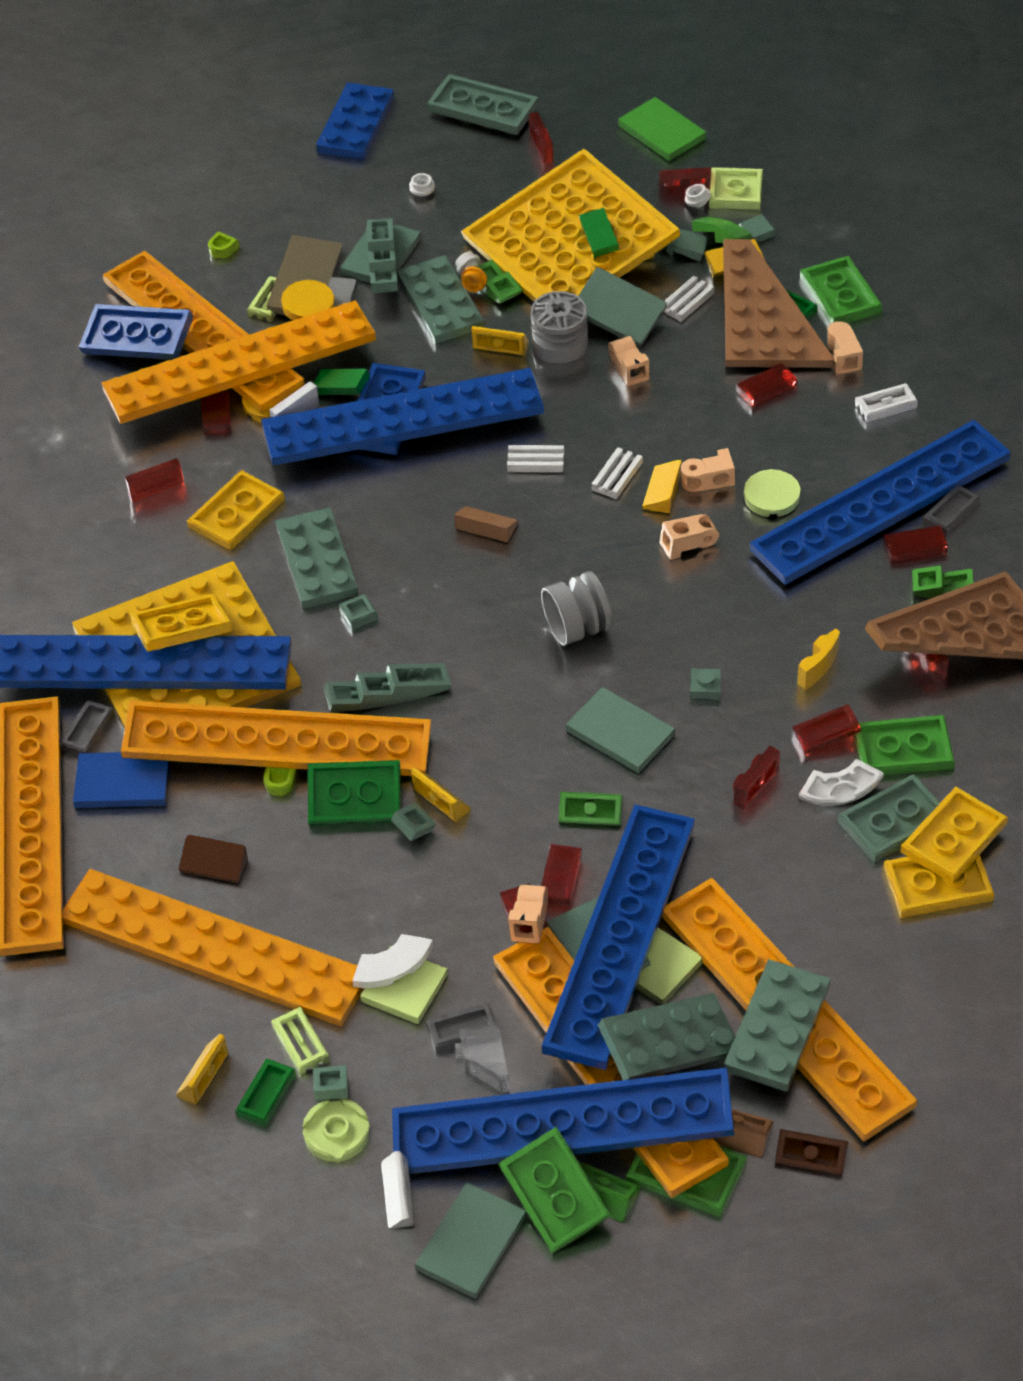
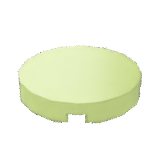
(772, 493)
(336, 1130)

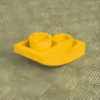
(815, 666)

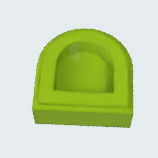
(222, 245)
(279, 780)

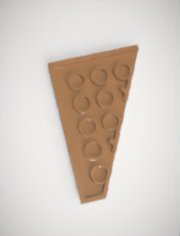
(762, 318)
(968, 621)

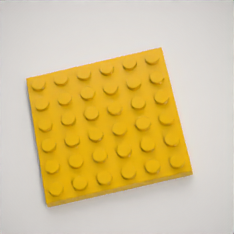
(541, 236)
(239, 606)

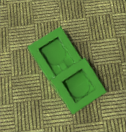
(723, 228)
(499, 285)
(932, 581)

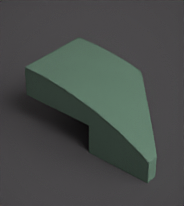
(688, 244)

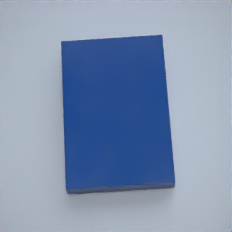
(119, 781)

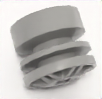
(559, 327)
(576, 608)

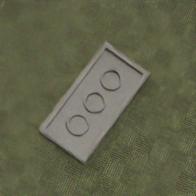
(304, 260)

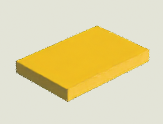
(235, 510)
(180, 622)
(954, 835)
(922, 891)

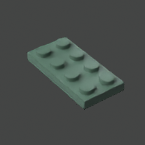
(482, 104)
(440, 299)
(316, 558)
(777, 1025)
(668, 1037)

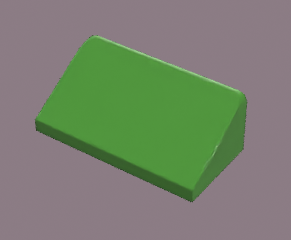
(590, 808)
(615, 1192)

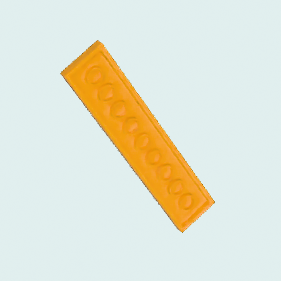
(150, 284)
(238, 361)
(270, 736)
(30, 827)
(213, 946)
(538, 978)
(834, 1056)

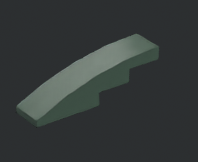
(382, 255)
(395, 686)

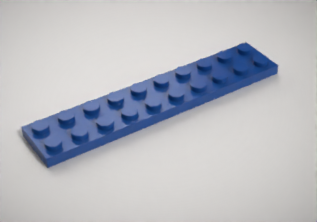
(402, 416)
(879, 501)
(126, 664)
(618, 935)
(587, 1116)

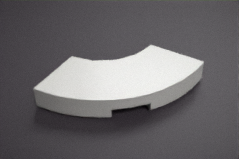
(841, 786)
(397, 961)

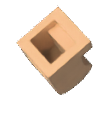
(845, 348)
(628, 357)
(708, 473)
(687, 534)
(528, 910)

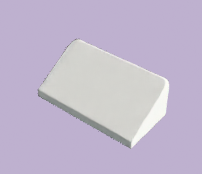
(397, 1191)

